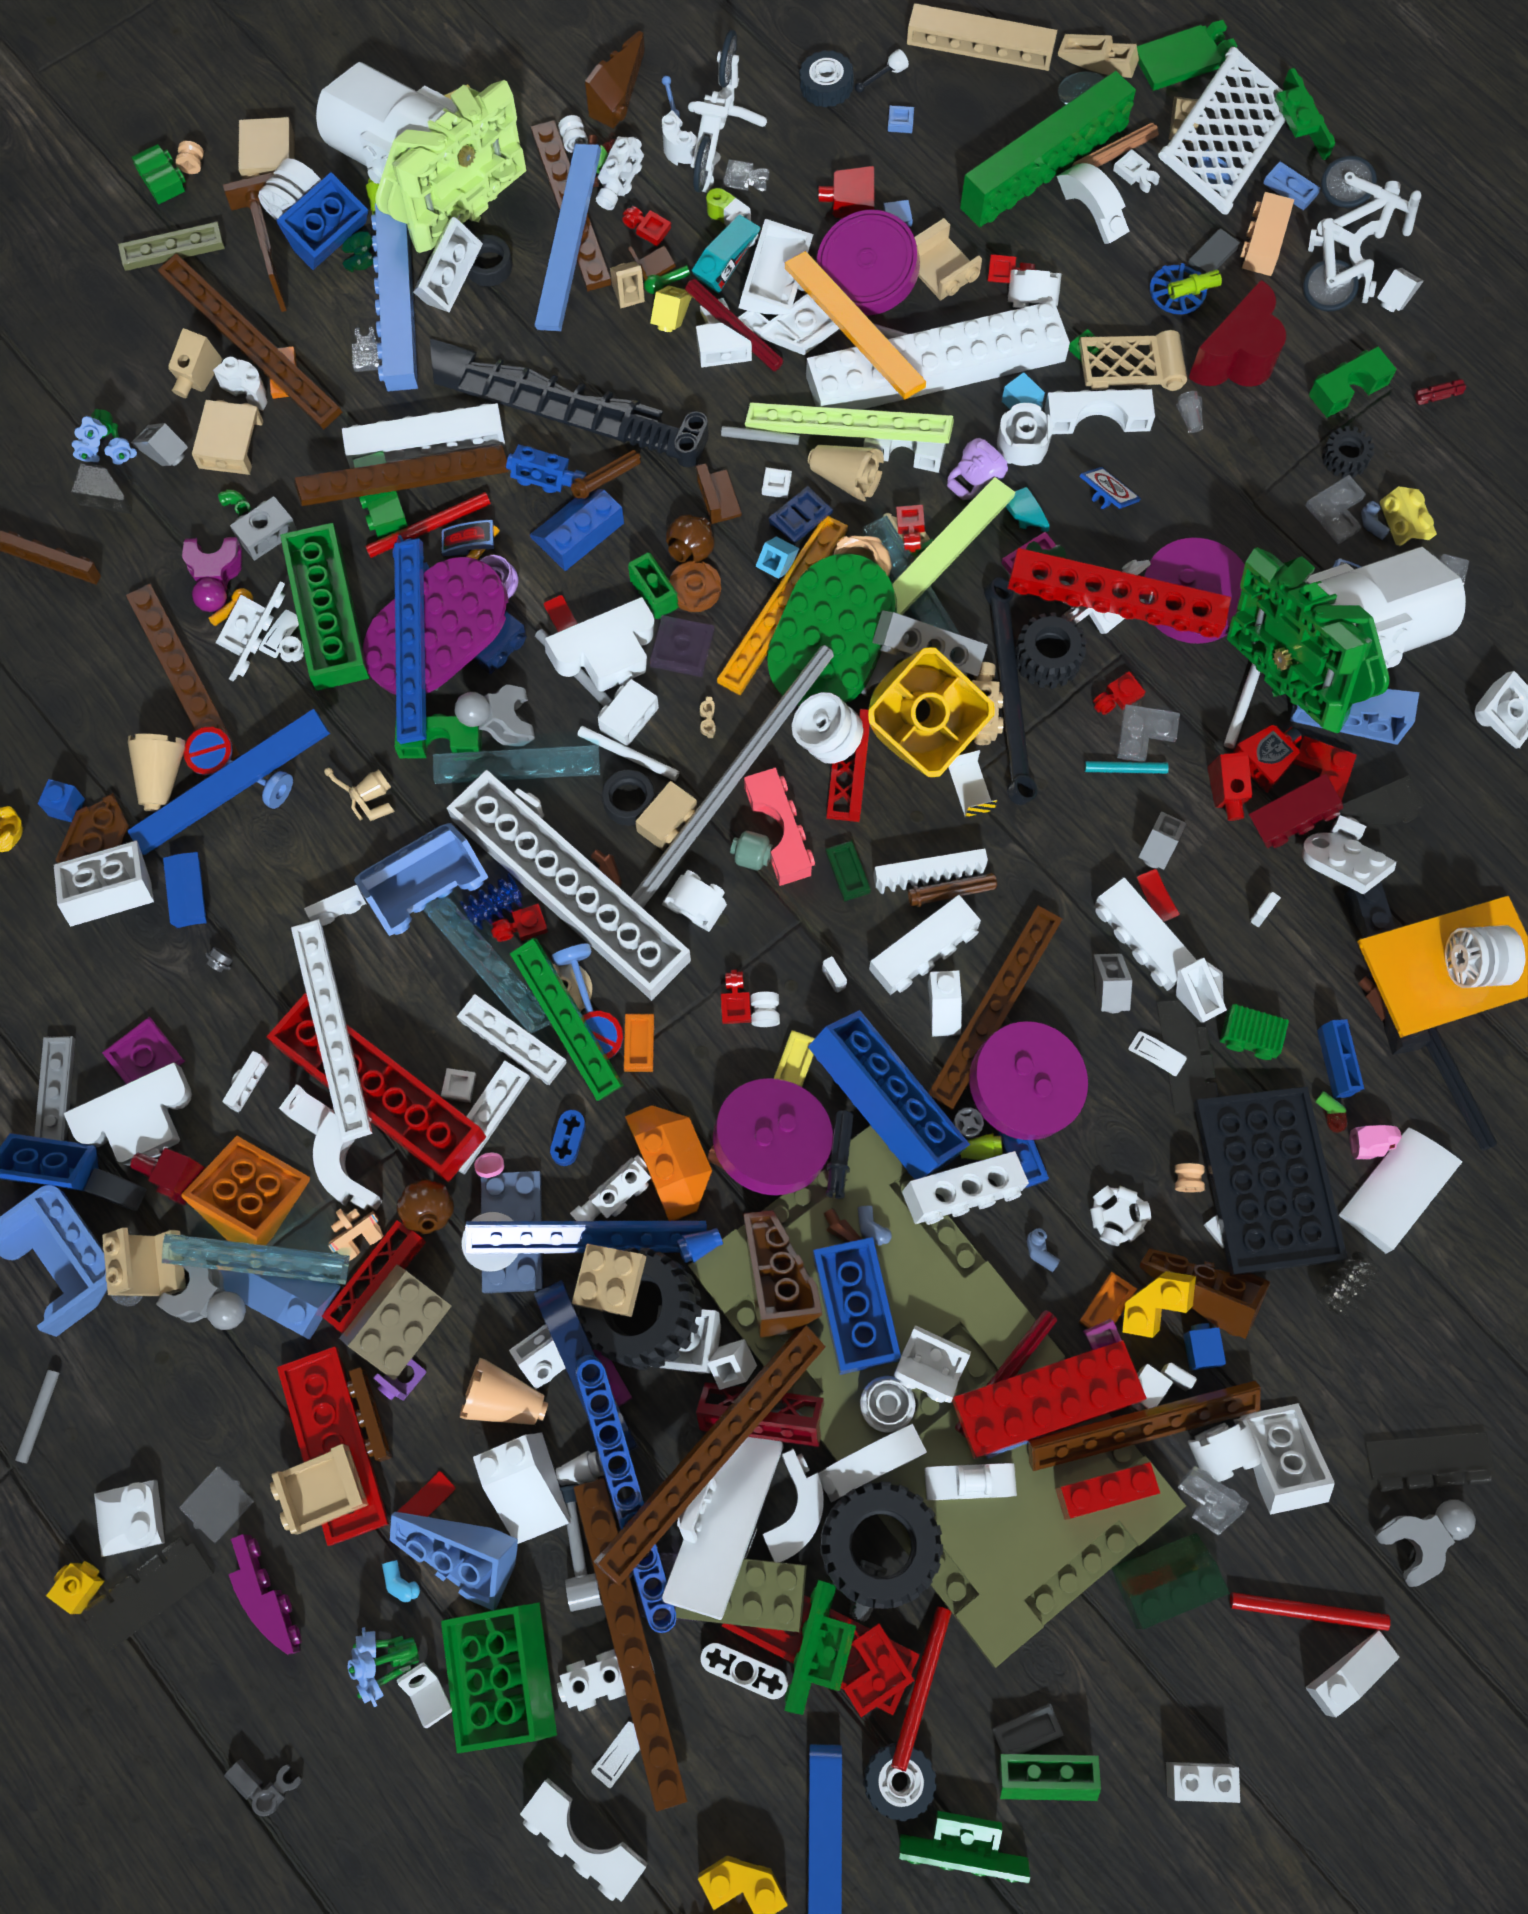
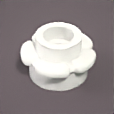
(291, 643)

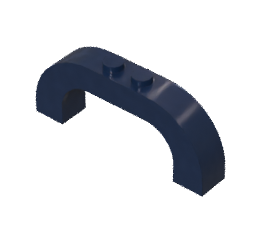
(573, 1344)

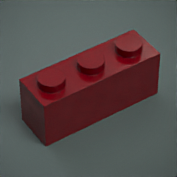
(1297, 812)

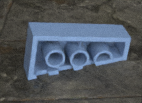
(1377, 718)

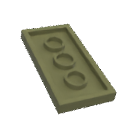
(762, 1597)

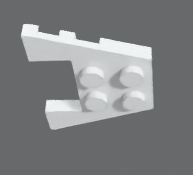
(796, 331)

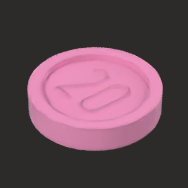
(489, 1165)

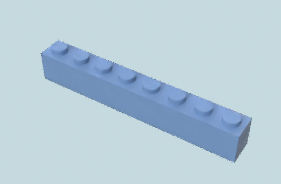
(394, 303)

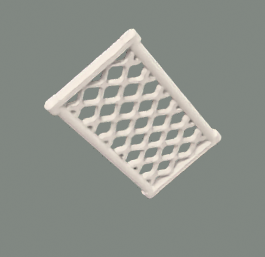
(1197, 115)

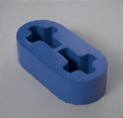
(561, 1135)

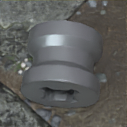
(970, 1118)

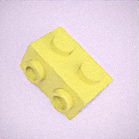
(1407, 515)

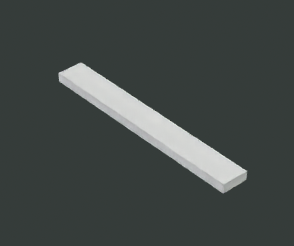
(331, 1031)

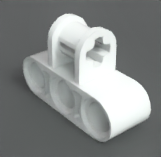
(970, 1481)

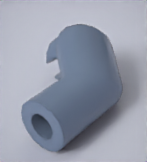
(1371, 522)
(870, 1229)
(1038, 1251)

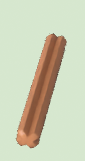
(1120, 146)

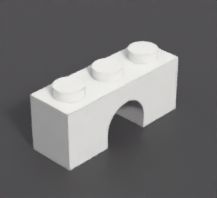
(927, 454)

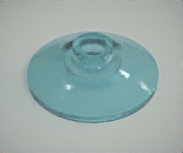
(1076, 85)

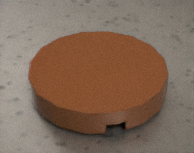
(696, 586)

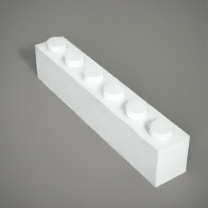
(426, 434)

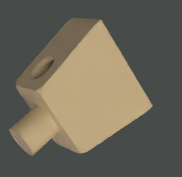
(193, 363)

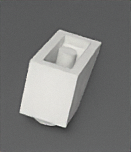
(1399, 289)
(721, 345)
(945, 1003)

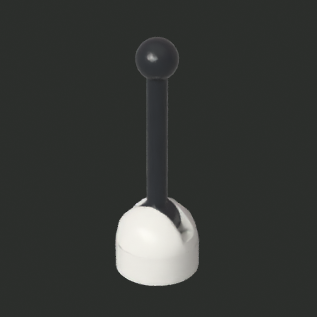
(896, 63)

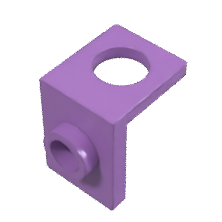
(395, 1388)

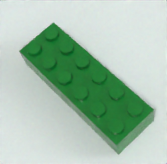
(324, 606)

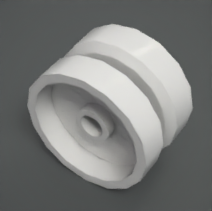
(827, 728)

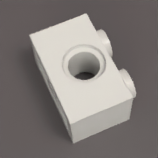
(1203, 1782)

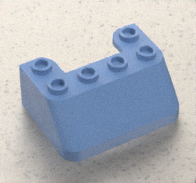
(419, 875)
(66, 1248)

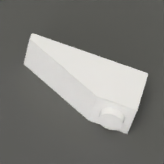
(1352, 1675)

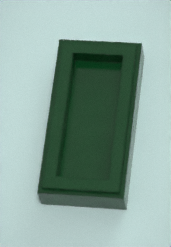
(848, 870)

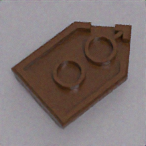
(94, 830)

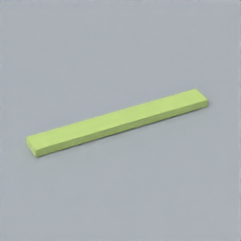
(850, 422)
(951, 543)

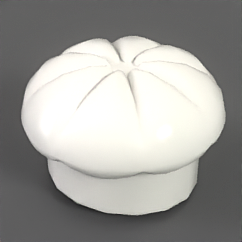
(887, 1404)

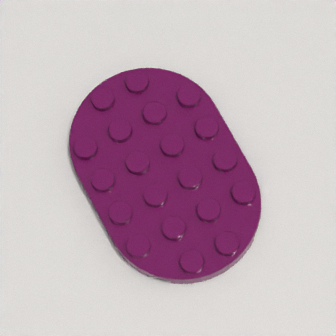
(461, 618)

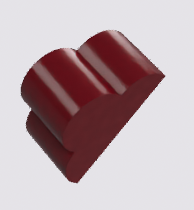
(1243, 344)

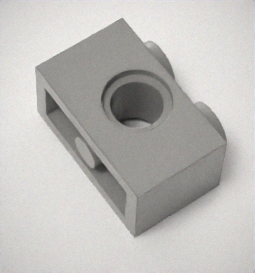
(261, 540)

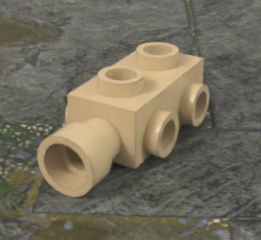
(988, 687)

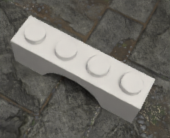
(1129, 408)
(613, 1867)

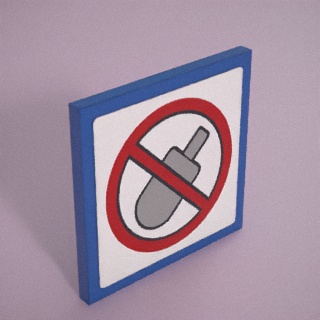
(1109, 488)

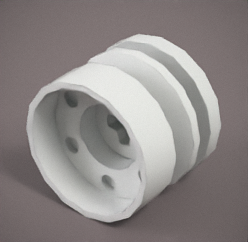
(287, 187)
(1485, 956)

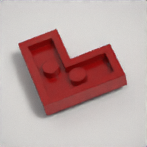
(1327, 759)
(886, 1671)

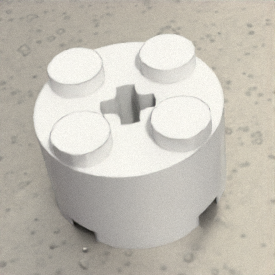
(1024, 434)
(1225, 1449)

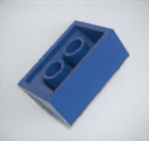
(322, 220)
(579, 527)
(47, 1161)

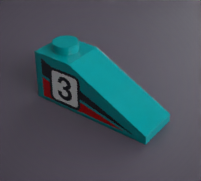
(725, 253)

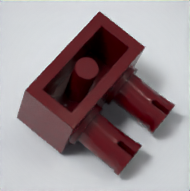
(170, 1173)

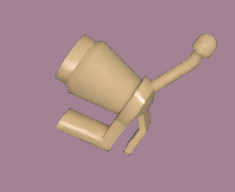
(369, 788)

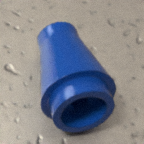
(698, 1244)

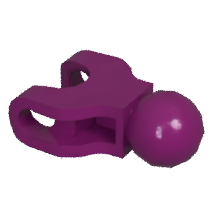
(212, 571)

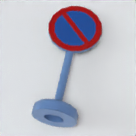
(211, 750)
(602, 1024)

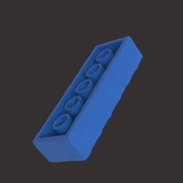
(888, 1095)

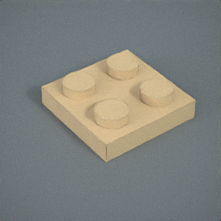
(609, 1280)

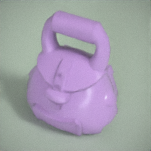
(978, 467)

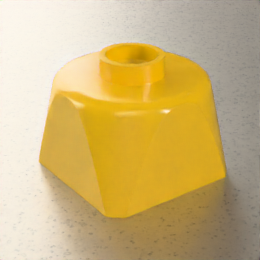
(955, 716)

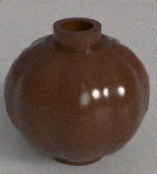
(688, 536)
(425, 1206)

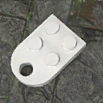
(1346, 861)

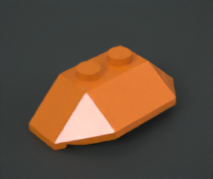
(672, 1158)

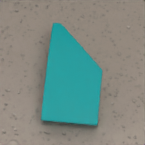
(1027, 510)

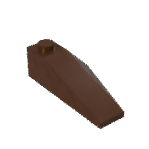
(612, 82)
(781, 1286)
(1220, 1298)

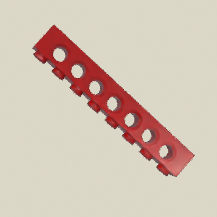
(1132, 587)

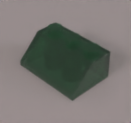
(1169, 1581)

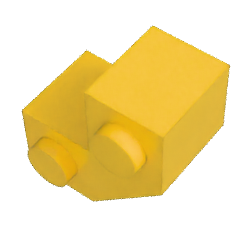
(1167, 1292)
(732, 1876)

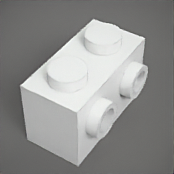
(538, 1357)

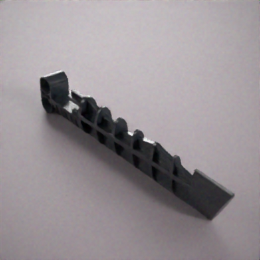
(538, 395)

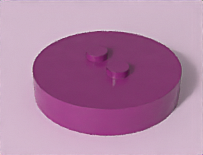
(871, 259)
(1201, 566)
(1028, 1080)
(772, 1136)

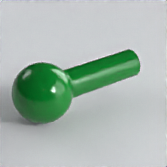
(655, 282)

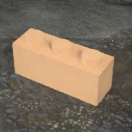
(1266, 233)

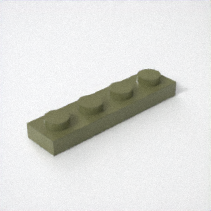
(164, 246)

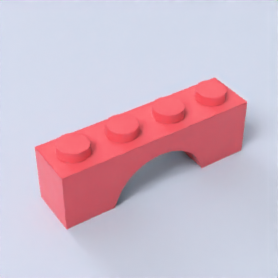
(768, 796)

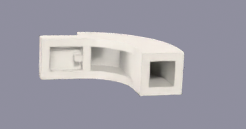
(1099, 195)
(329, 1163)
(871, 1462)
(800, 1528)

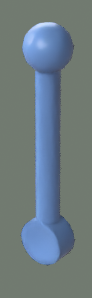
(666, 80)

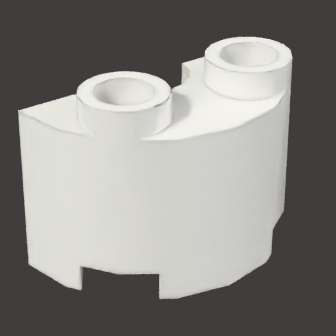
(678, 144)
(1033, 287)
(241, 377)
(696, 900)

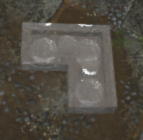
(1331, 508)
(1140, 725)
(1218, 1505)

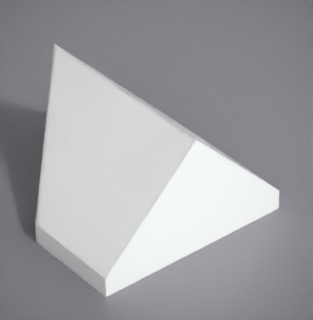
(1201, 989)

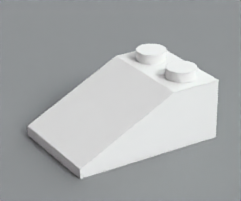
(1291, 1463)
(523, 1487)

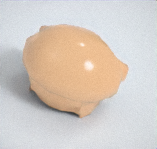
(867, 547)

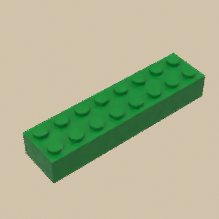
(1047, 149)

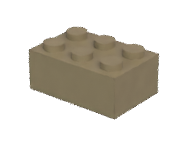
(395, 1322)

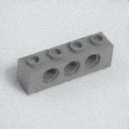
(893, 626)

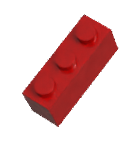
(1107, 1491)

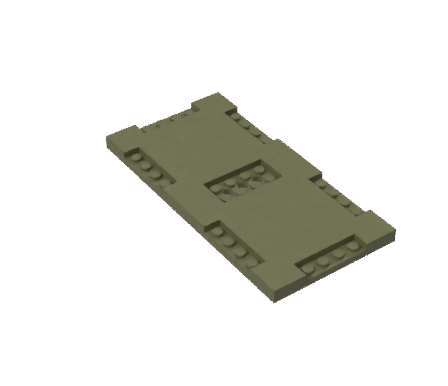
(1003, 1558)

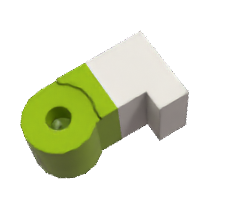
(725, 207)

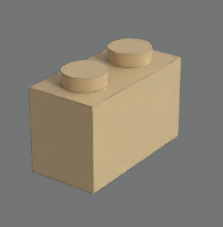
(666, 815)

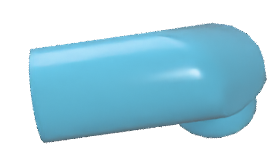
(396, 1585)

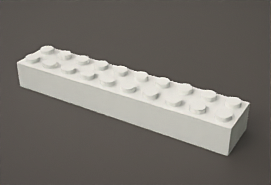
(944, 357)
(569, 885)

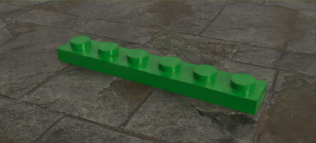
(566, 1019)

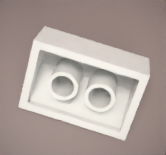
(448, 266)
(102, 883)

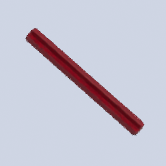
(726, 317)
(1021, 1352)

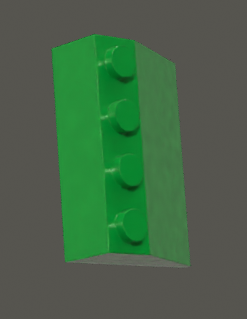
(498, 1678)

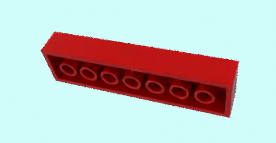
(392, 1095)

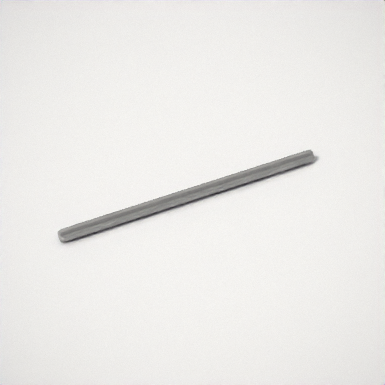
(732, 776)

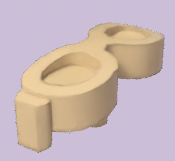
(707, 712)

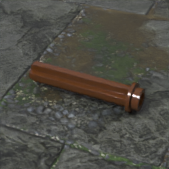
(583, 486)
(951, 889)

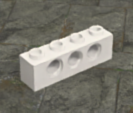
(1002, 1169)

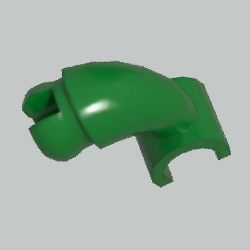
(234, 497)

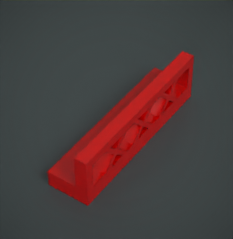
(858, 778)
(400, 1257)

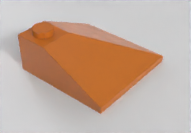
(246, 1193)

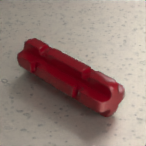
(1440, 391)

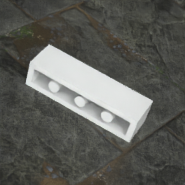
(1143, 932)
(924, 945)

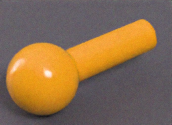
(226, 610)

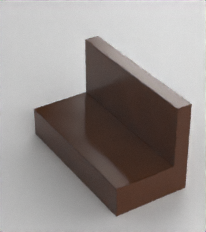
(717, 494)

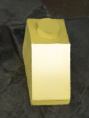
(670, 308)

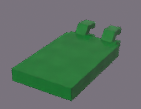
(1184, 54)

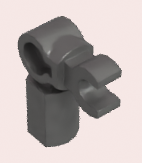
(249, 1785)

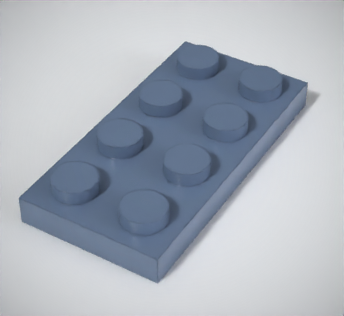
(520, 1199)

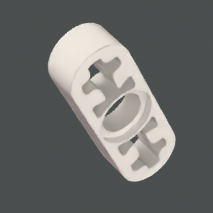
(719, 1668)

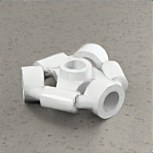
(1119, 1215)

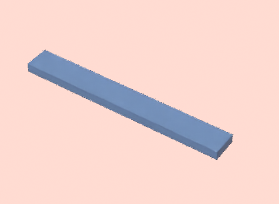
(567, 237)

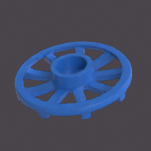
(1167, 270)

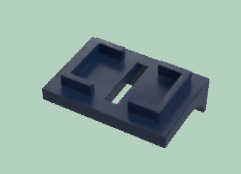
(791, 523)

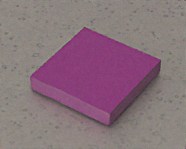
(142, 1052)

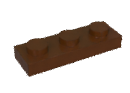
(368, 1415)

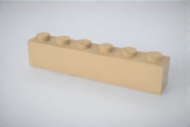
(981, 37)

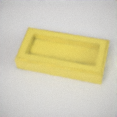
(795, 1059)

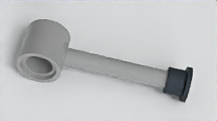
(583, 1588)

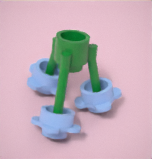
(90, 433)
(363, 1665)

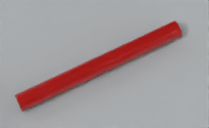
(429, 524)
(1309, 1611)
(921, 1689)

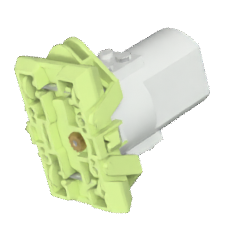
(423, 149)

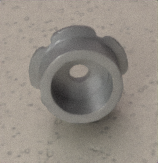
(219, 959)

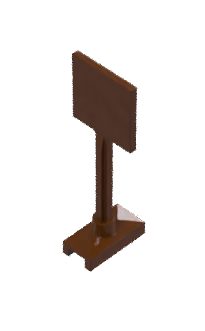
(245, 194)

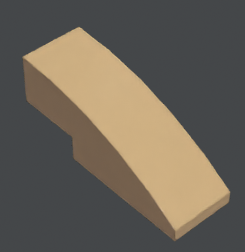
(1099, 54)

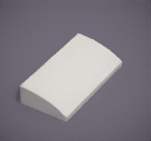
(768, 284)
(1399, 1189)

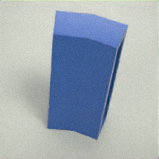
(184, 889)
(1340, 1058)

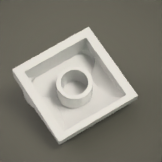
(1506, 708)
(703, 1345)
(129, 1518)

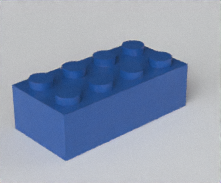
(856, 1306)

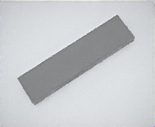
(55, 1087)

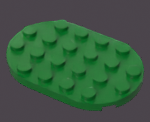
(836, 607)

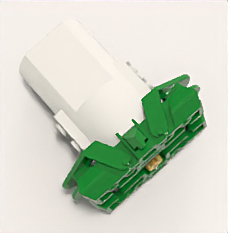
(1339, 630)

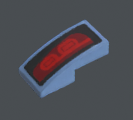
(466, 537)

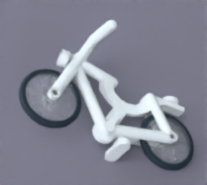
(714, 115)
(1347, 184)

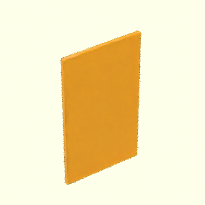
(1414, 975)

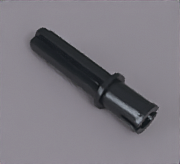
(839, 1155)

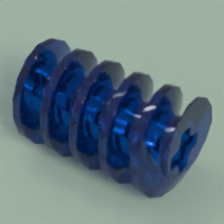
(493, 902)

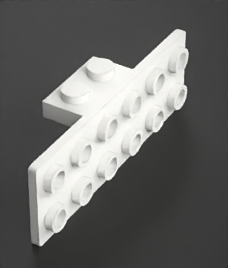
(719, 1529)

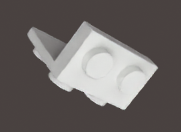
(931, 1365)

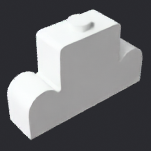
(605, 645)
(134, 1115)

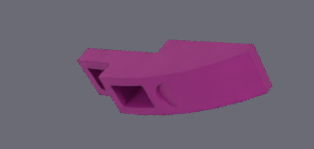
(266, 1609)

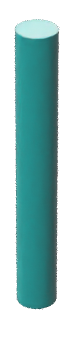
(1126, 767)

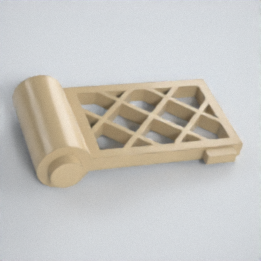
(1164, 351)

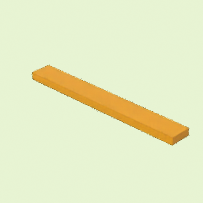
(855, 325)
(757, 640)

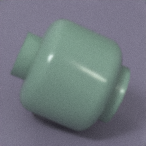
(751, 850)

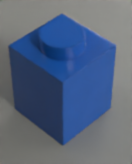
(60, 800)
(1204, 1347)

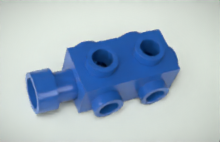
(541, 469)

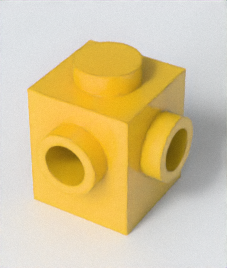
(75, 1586)

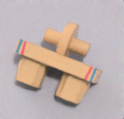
(367, 1226)

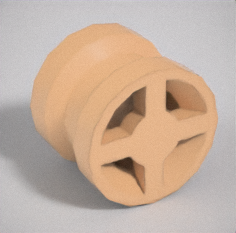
(189, 157)
(1189, 1177)

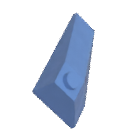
(288, 1301)
(466, 1554)

